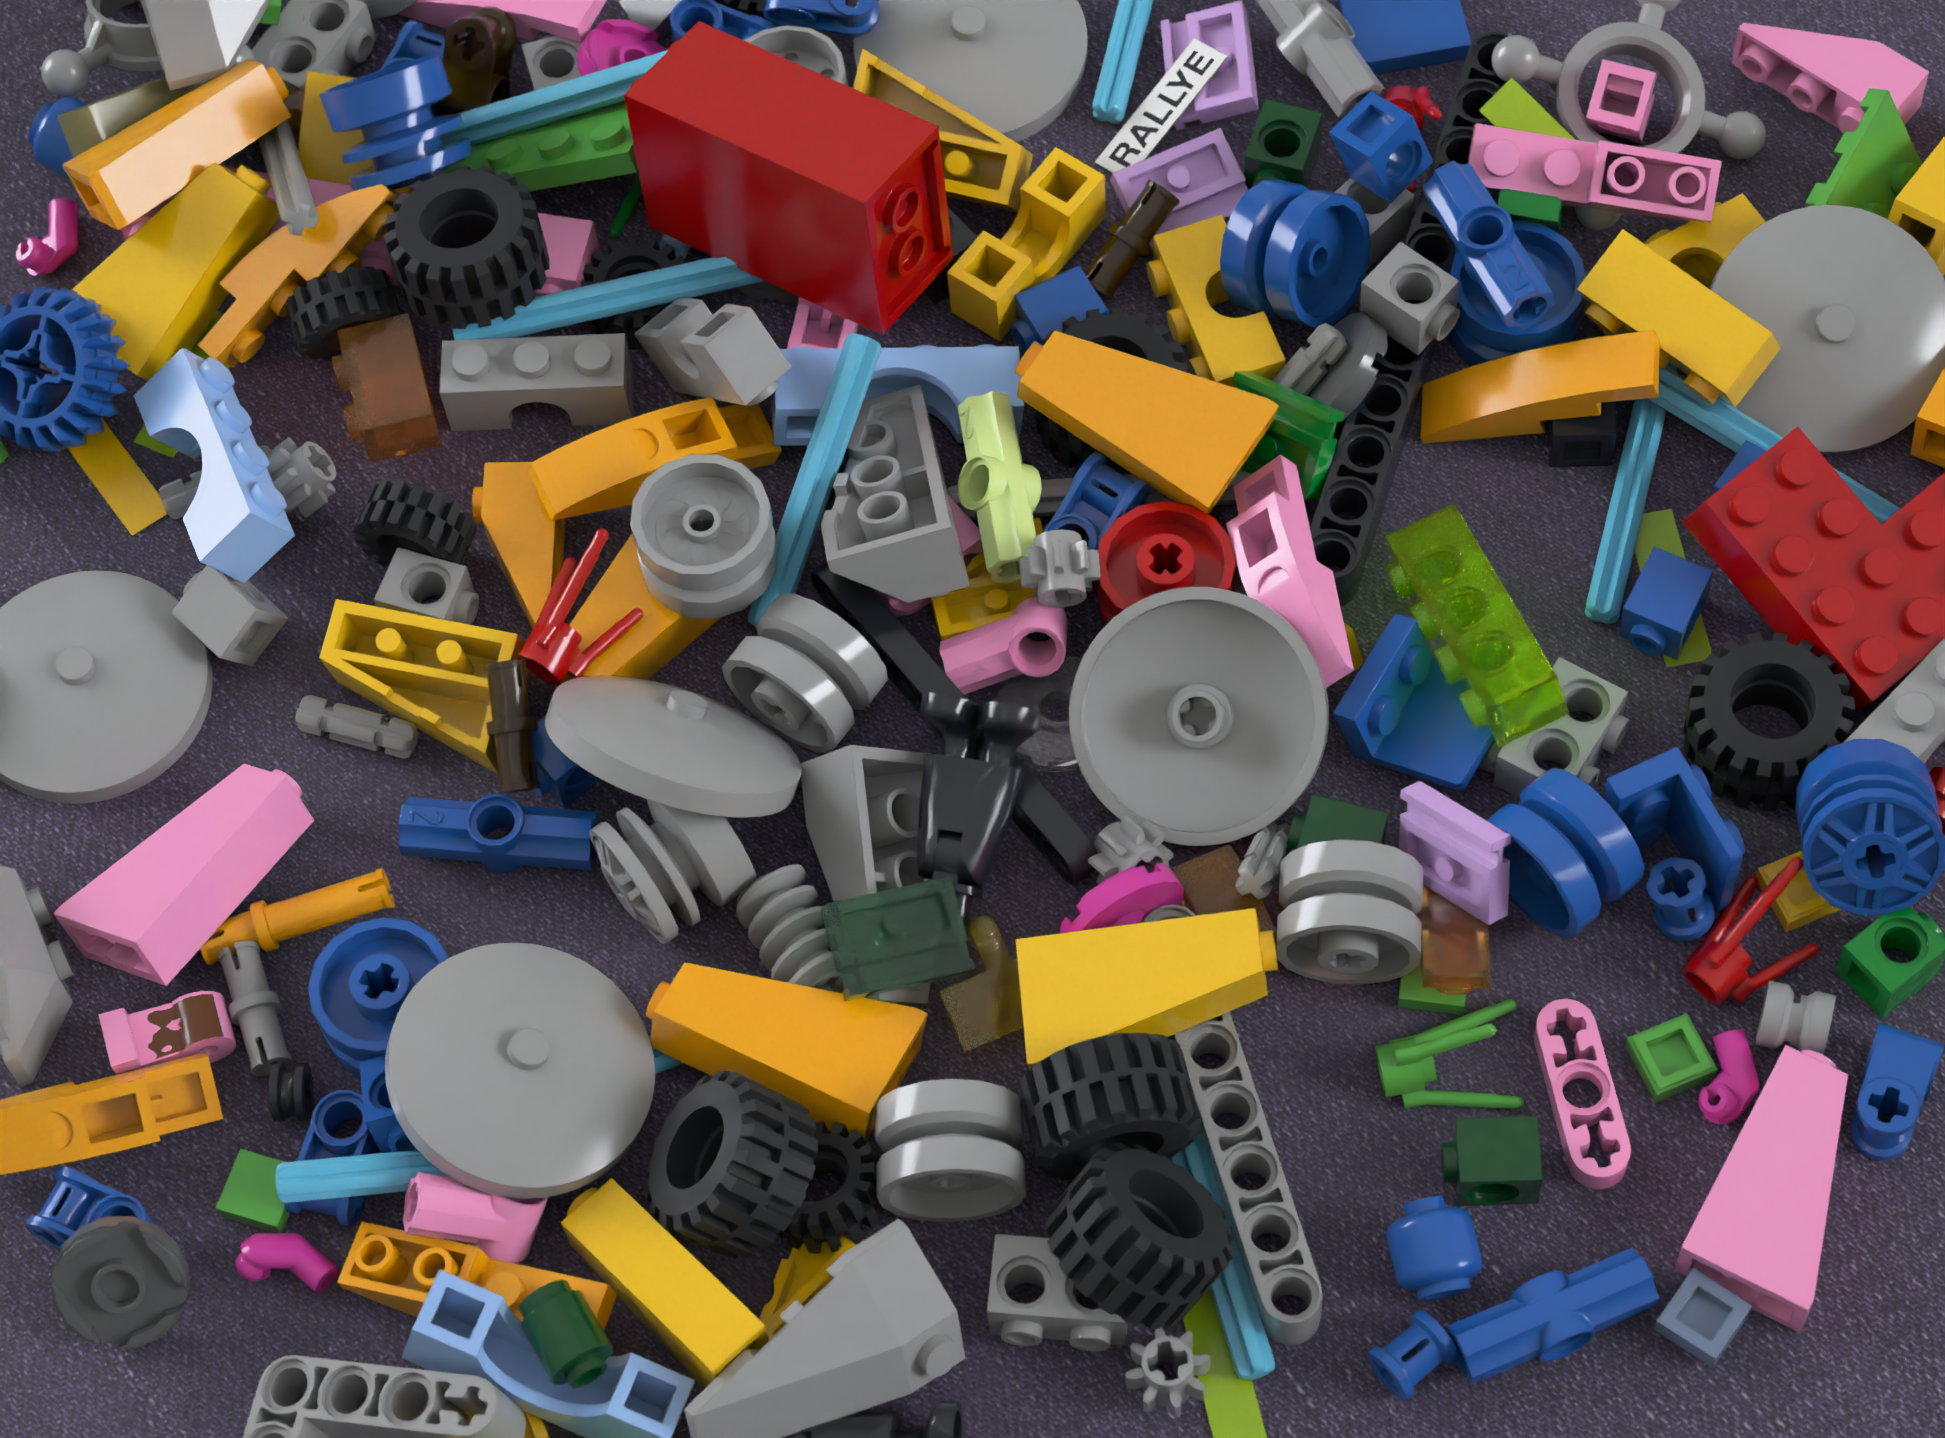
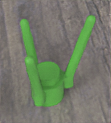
(1409, 1062)

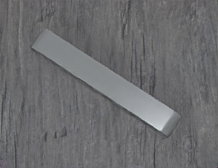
(1247, 1151)

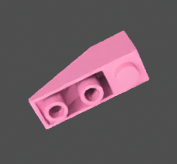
(1828, 71)

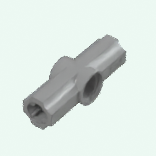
(1320, 47)

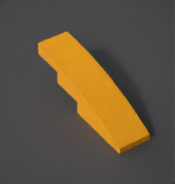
(1539, 385)

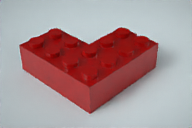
(1826, 565)

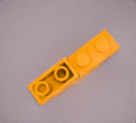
(287, 261)
(612, 463)
(106, 1114)
(402, 1266)

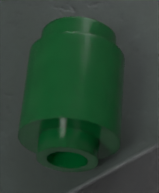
(565, 1334)

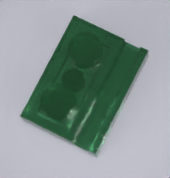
(897, 938)

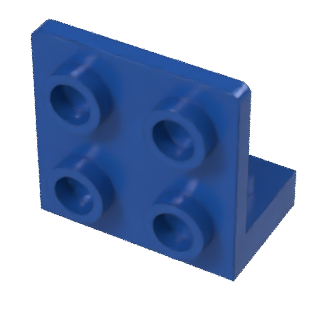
(1408, 714)
(1677, 798)

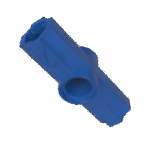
(1488, 245)
(461, 830)
(1553, 1315)

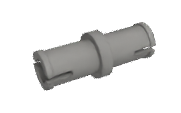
(254, 1007)

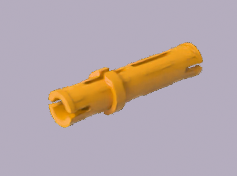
(301, 914)

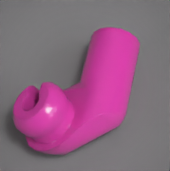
(45, 255)
(1735, 1084)
(285, 1251)

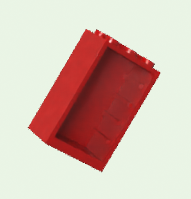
(791, 176)

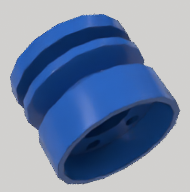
(397, 123)
(1869, 827)

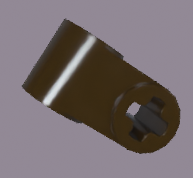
(478, 60)

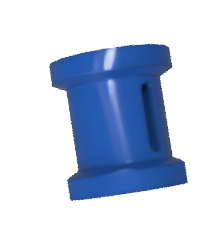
(1688, 893)
(1401, 1376)

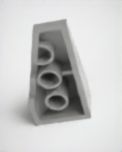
(893, 506)
(865, 826)
(857, 1344)

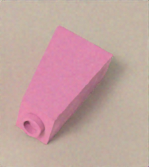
(188, 876)
(1772, 1197)

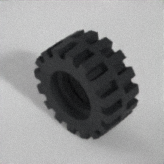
(337, 304)

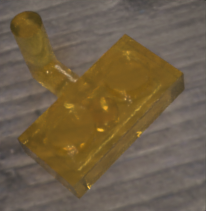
(989, 1001)

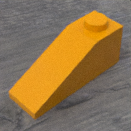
(520, 533)

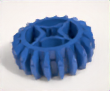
(75, 341)

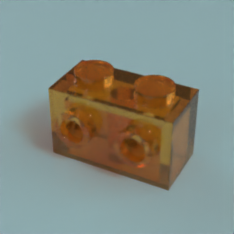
(387, 388)

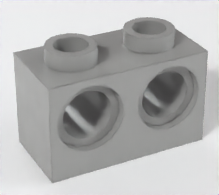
(316, 38)
(1565, 740)
(1056, 1312)

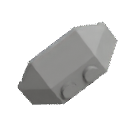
(200, 36)
(31, 978)

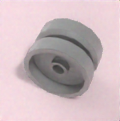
(704, 536)
(805, 672)
(1350, 912)
(950, 1150)

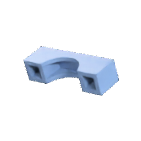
(944, 373)
(237, 510)
(478, 1335)

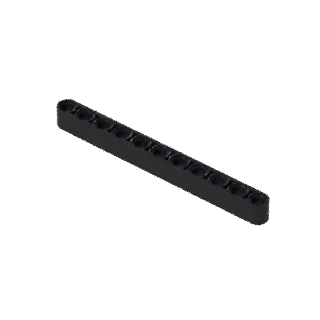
(1396, 386)

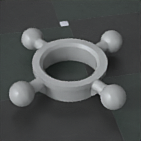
(108, 43)
(1738, 134)

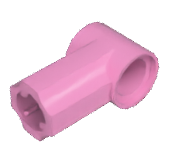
(1004, 651)
(456, 1212)

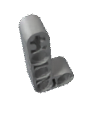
(390, 1404)

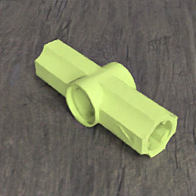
(997, 483)

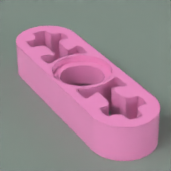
(1576, 1142)

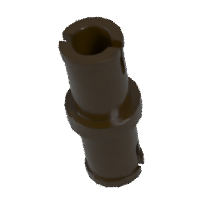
(1130, 238)
(512, 726)

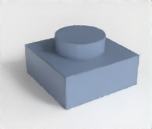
(1703, 1317)

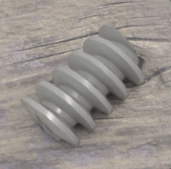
(789, 929)

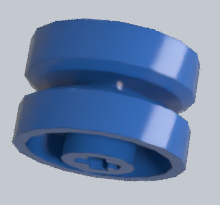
(1295, 253)
(1480, 331)
(1566, 853)
(363, 983)

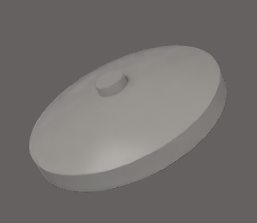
(993, 58)
(1853, 320)
(96, 687)
(1199, 715)
(673, 746)
(519, 1070)

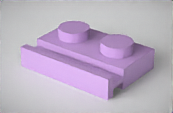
(1233, 84)
(1196, 172)
(1457, 852)

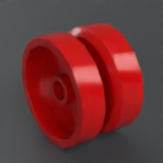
(1161, 550)

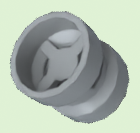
(1792, 1019)

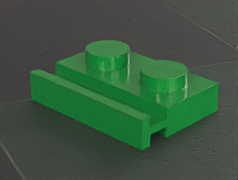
(1299, 432)

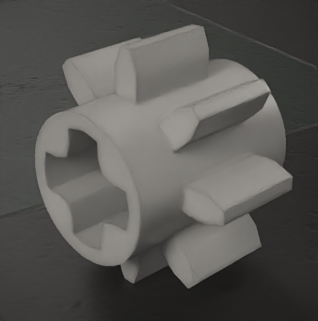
(302, 475)
(1059, 568)
(1127, 846)
(1172, 1392)

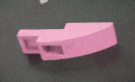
(1576, 171)
(1281, 566)

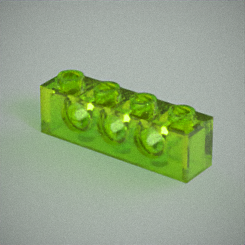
(1476, 625)

